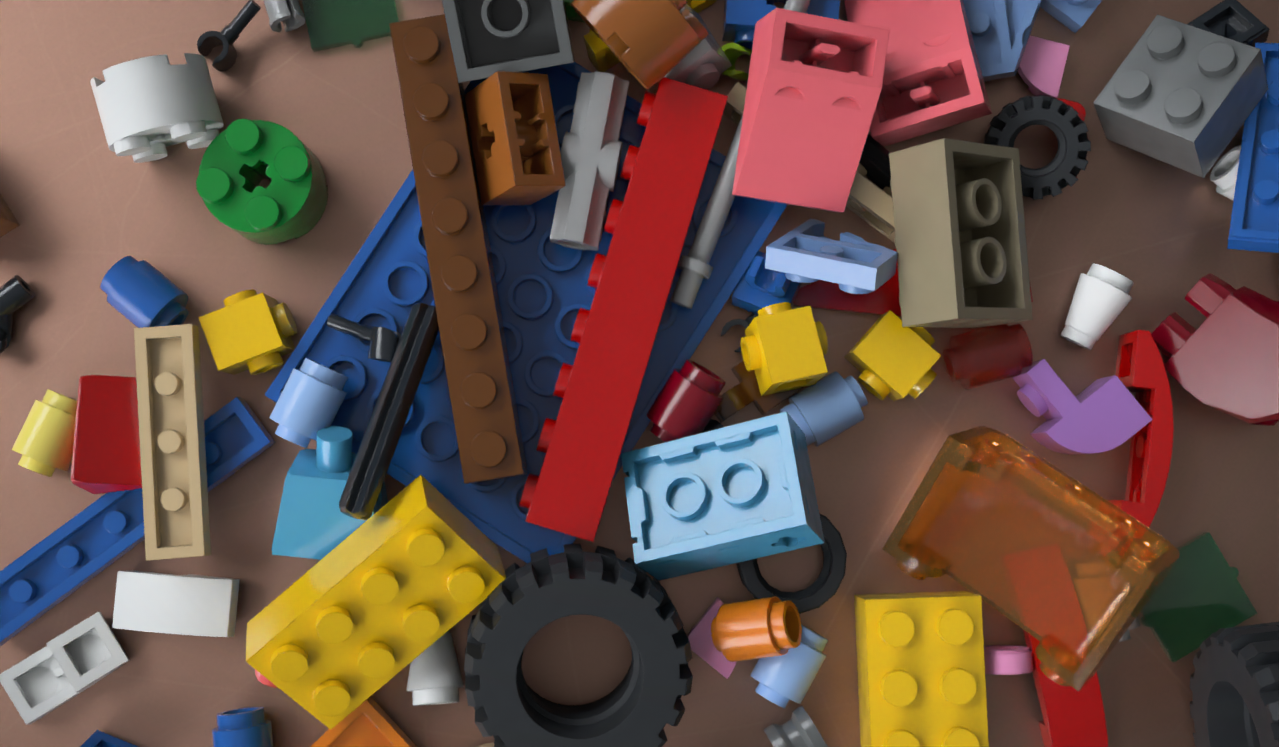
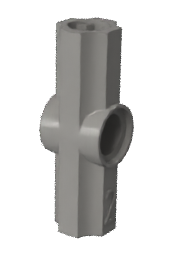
(590, 161)

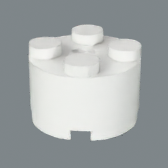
(157, 105)

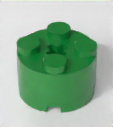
(241, 160)

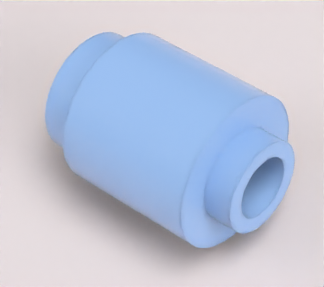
(308, 402)
(827, 407)
(791, 674)

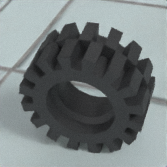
(1071, 138)

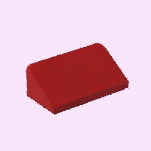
(106, 435)

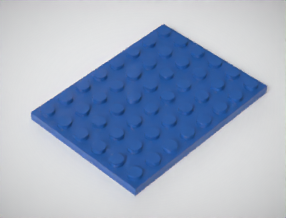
(539, 301)

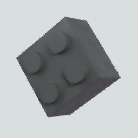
(507, 36)
(1182, 94)

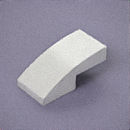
(176, 603)
(63, 668)

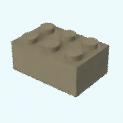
(960, 235)

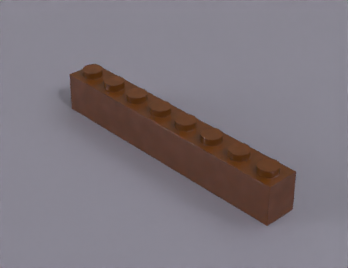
(458, 253)

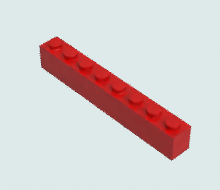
(625, 310)

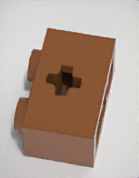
(514, 139)

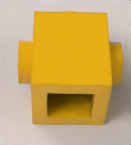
(249, 333)
(785, 348)
(894, 359)

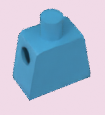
(309, 508)

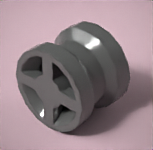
(796, 732)

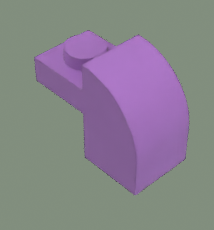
(1084, 424)

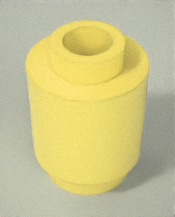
(48, 434)

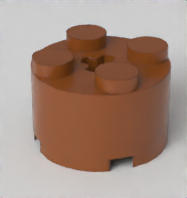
(644, 34)

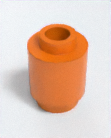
(756, 629)

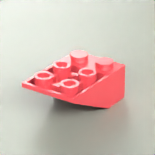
(929, 67)
(808, 108)

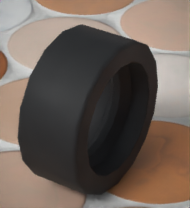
(818, 592)

